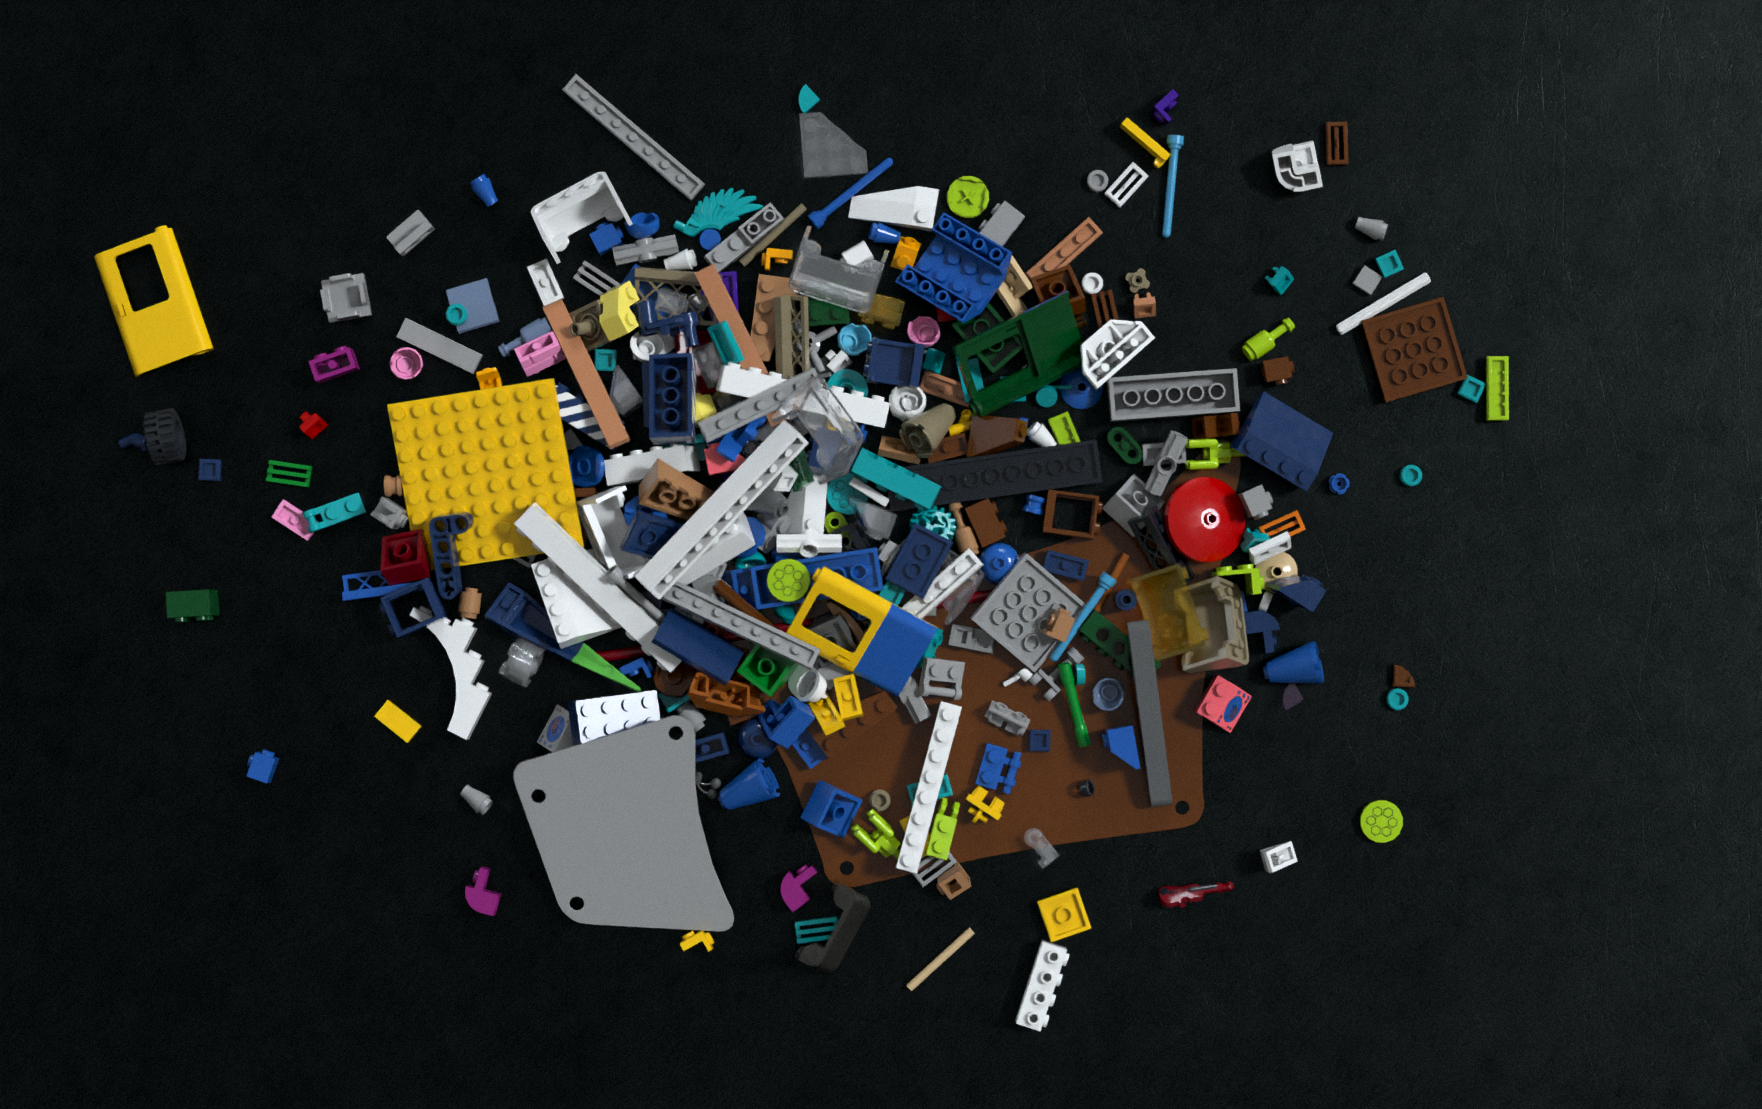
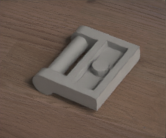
(941, 670)

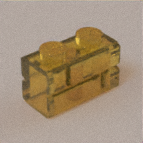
(884, 310)

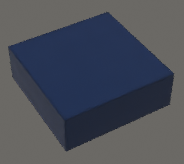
(210, 469)
(1039, 740)

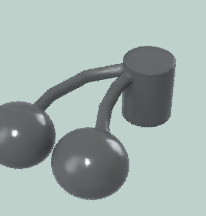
(715, 784)

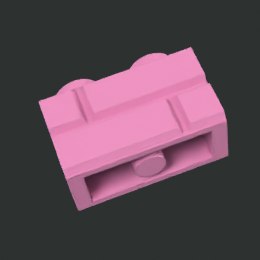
(539, 353)

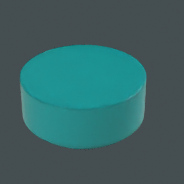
(457, 314)
(1046, 396)
(1410, 475)
(1079, 674)
(1397, 699)

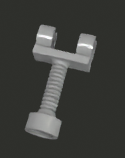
(1073, 657)

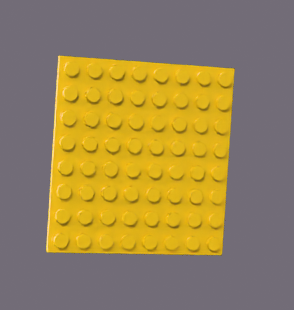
(485, 457)

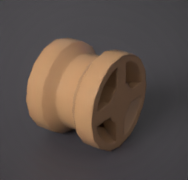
(393, 485)

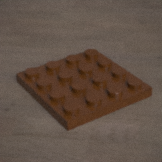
(1414, 349)

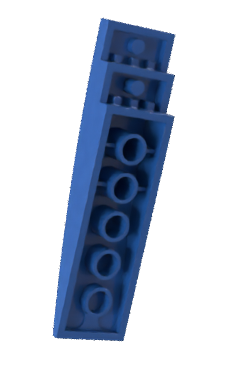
(857, 566)

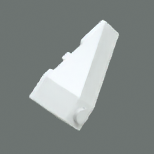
(807, 507)

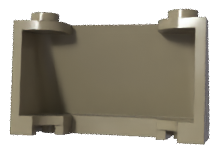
(1222, 613)

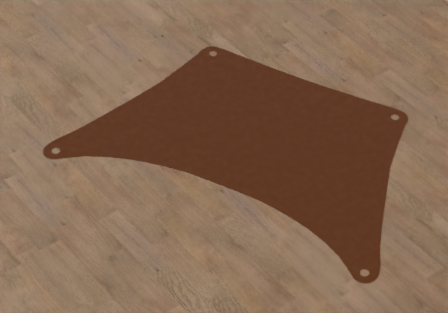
(1046, 782)

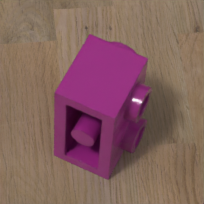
(334, 365)

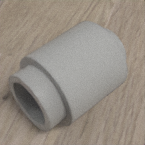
(692, 714)

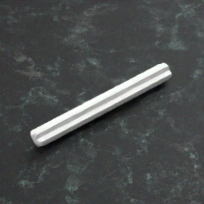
(1383, 303)

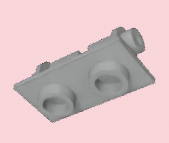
(1000, 712)

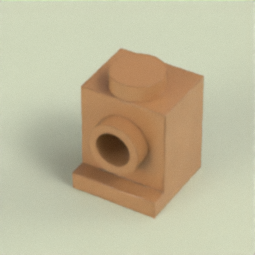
(1059, 624)
(954, 888)

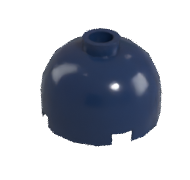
(754, 740)

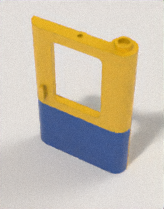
(890, 643)

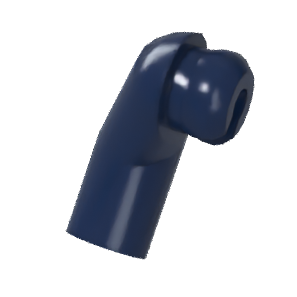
(134, 439)

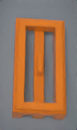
(1298, 521)

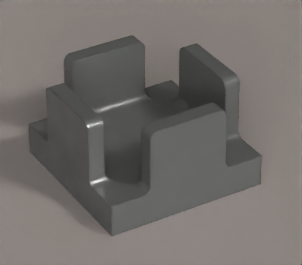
(835, 630)

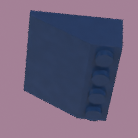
(1283, 441)

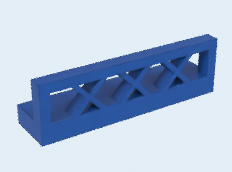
(371, 592)

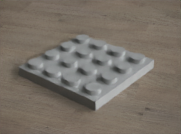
(1021, 608)

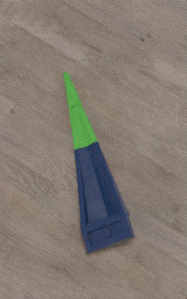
(526, 619)

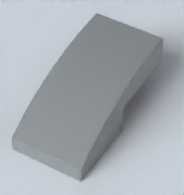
(971, 638)

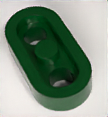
(1127, 443)

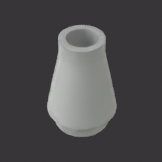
(1373, 228)
(477, 800)

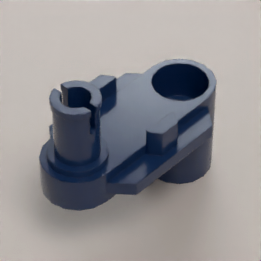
(650, 325)

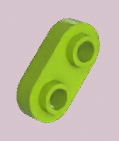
(842, 522)

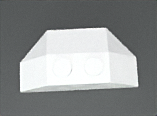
(1112, 348)

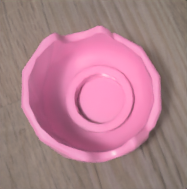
(924, 331)
(406, 363)

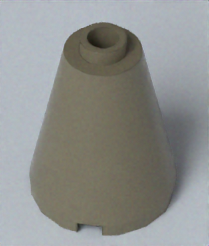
(927, 429)

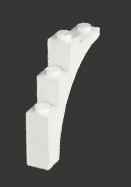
(470, 698)

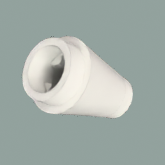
(681, 261)
(1040, 435)

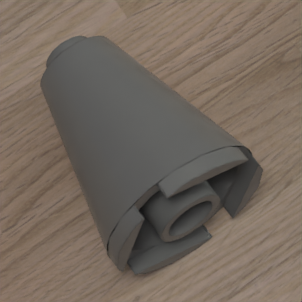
(770, 503)

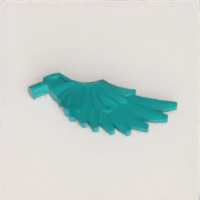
(718, 212)

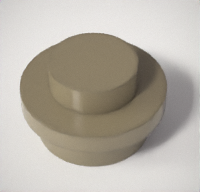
(879, 800)

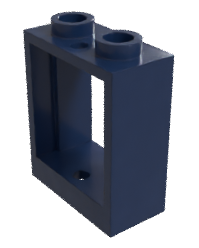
(387, 609)

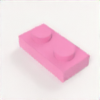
(293, 519)

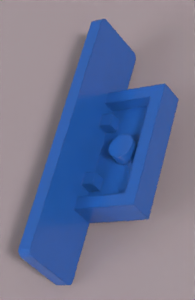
(735, 440)

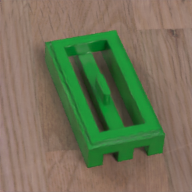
(271, 471)

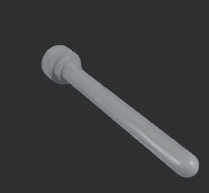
(615, 576)

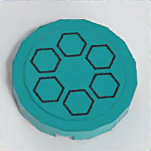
(840, 490)

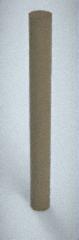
(772, 234)

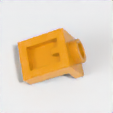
(780, 255)

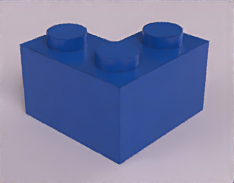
(786, 721)

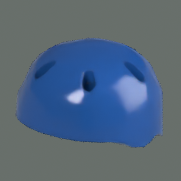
(643, 225)

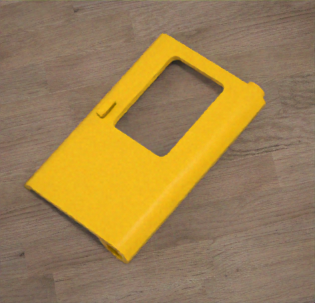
(167, 328)

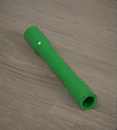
(1079, 727)

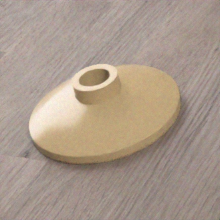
(1283, 561)

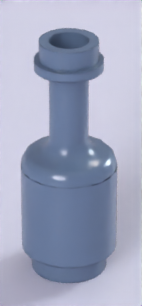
(528, 333)

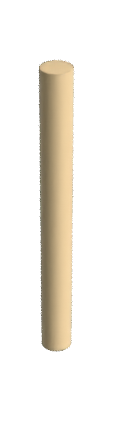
(940, 959)

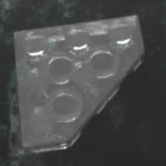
(828, 149)

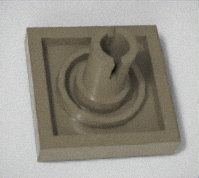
(588, 326)

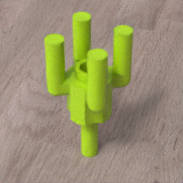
(1213, 453)
(881, 839)

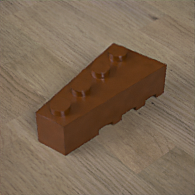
(874, 710)

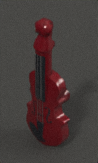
(1178, 896)

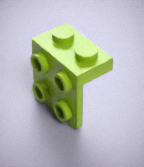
(1253, 580)

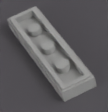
(439, 345)

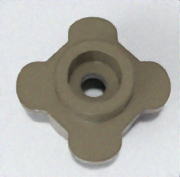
(1134, 286)

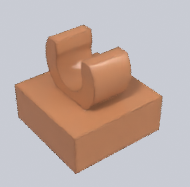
(1144, 306)

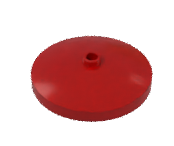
(1204, 519)

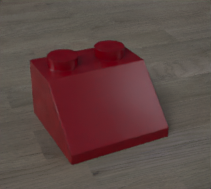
(405, 557)

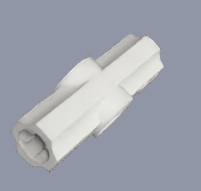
(809, 543)

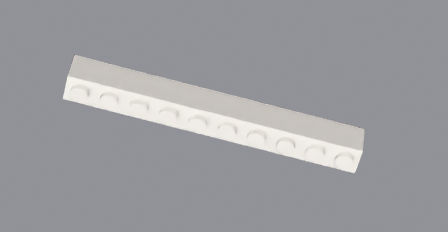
(721, 509)
(589, 575)

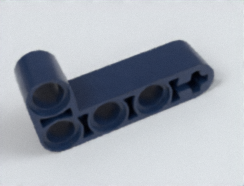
(450, 556)

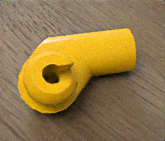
(963, 425)

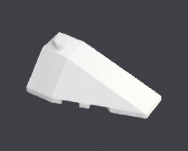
(900, 207)

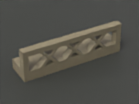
(787, 337)

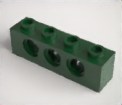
(1088, 633)

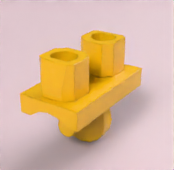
(993, 809)

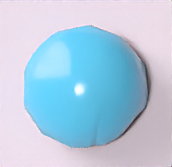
(854, 339)

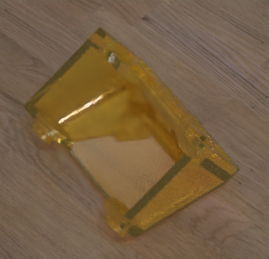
(1170, 611)

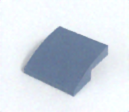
(478, 302)

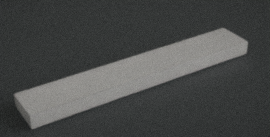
(751, 408)

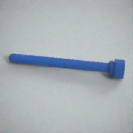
(819, 217)

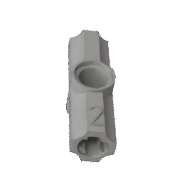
(645, 250)
(1160, 475)
(913, 701)

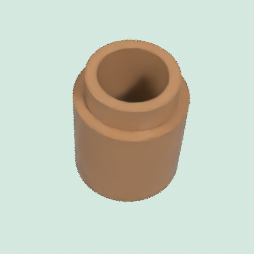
(469, 603)

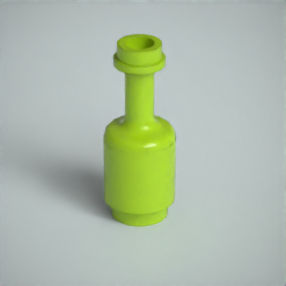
(1264, 341)

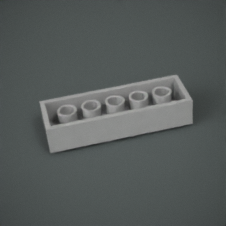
(1173, 395)

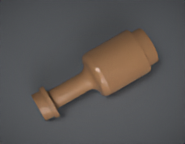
(964, 535)

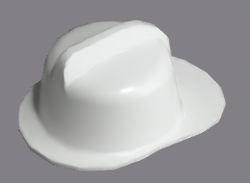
(649, 345)
(807, 684)

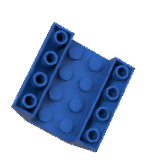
(957, 270)

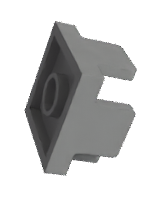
(345, 297)

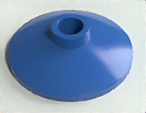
(1077, 398)

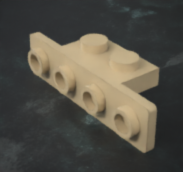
(1014, 287)

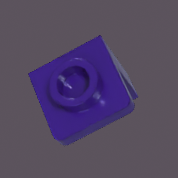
(1167, 103)

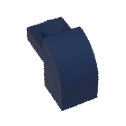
(1264, 623)

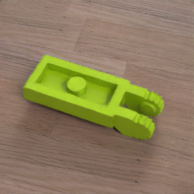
(942, 831)

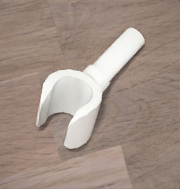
(1024, 674)

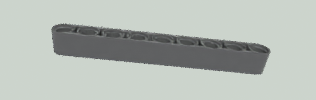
(1149, 713)

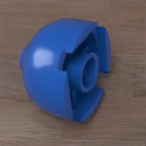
(997, 561)

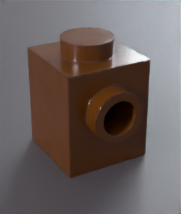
(1277, 370)

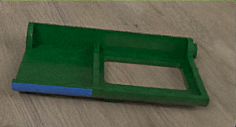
(1049, 344)

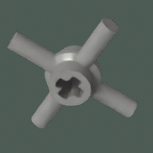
(815, 345)

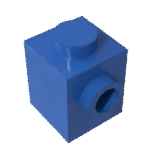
(606, 237)
(262, 766)

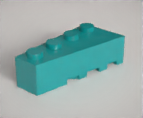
(896, 478)

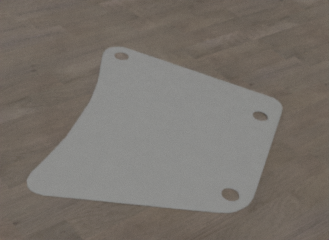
(626, 830)

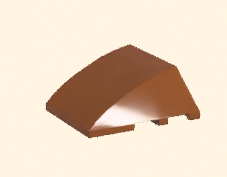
(734, 699)

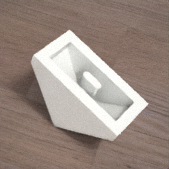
(1278, 856)

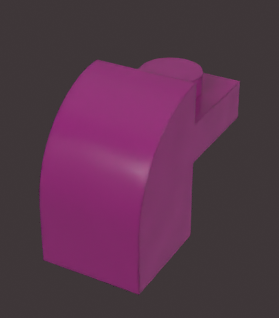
(791, 888)
(479, 897)

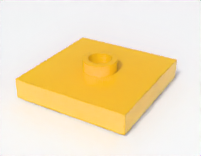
(1064, 914)

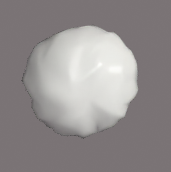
(906, 402)

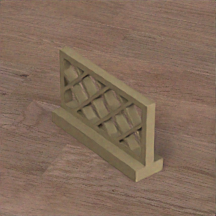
(672, 277)

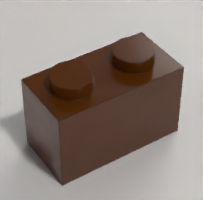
(985, 522)

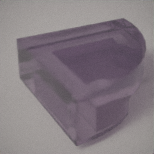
(1291, 696)

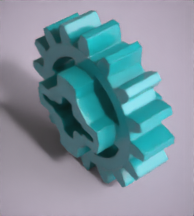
(935, 521)

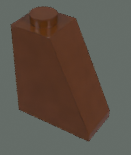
(994, 434)

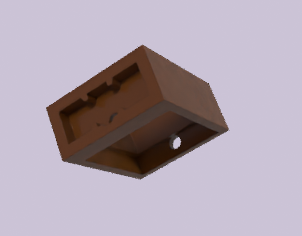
(1049, 513)

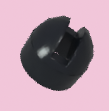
(1086, 788)

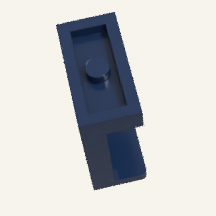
(894, 363)

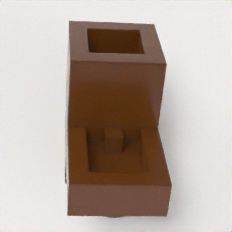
(1215, 426)

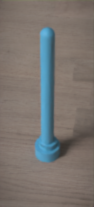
(1174, 144)
(1104, 584)

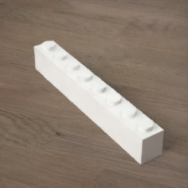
(751, 382)
(928, 787)

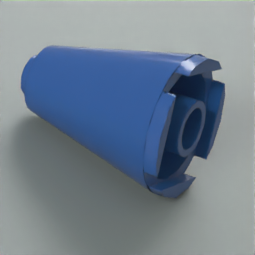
(1296, 666)
(750, 787)

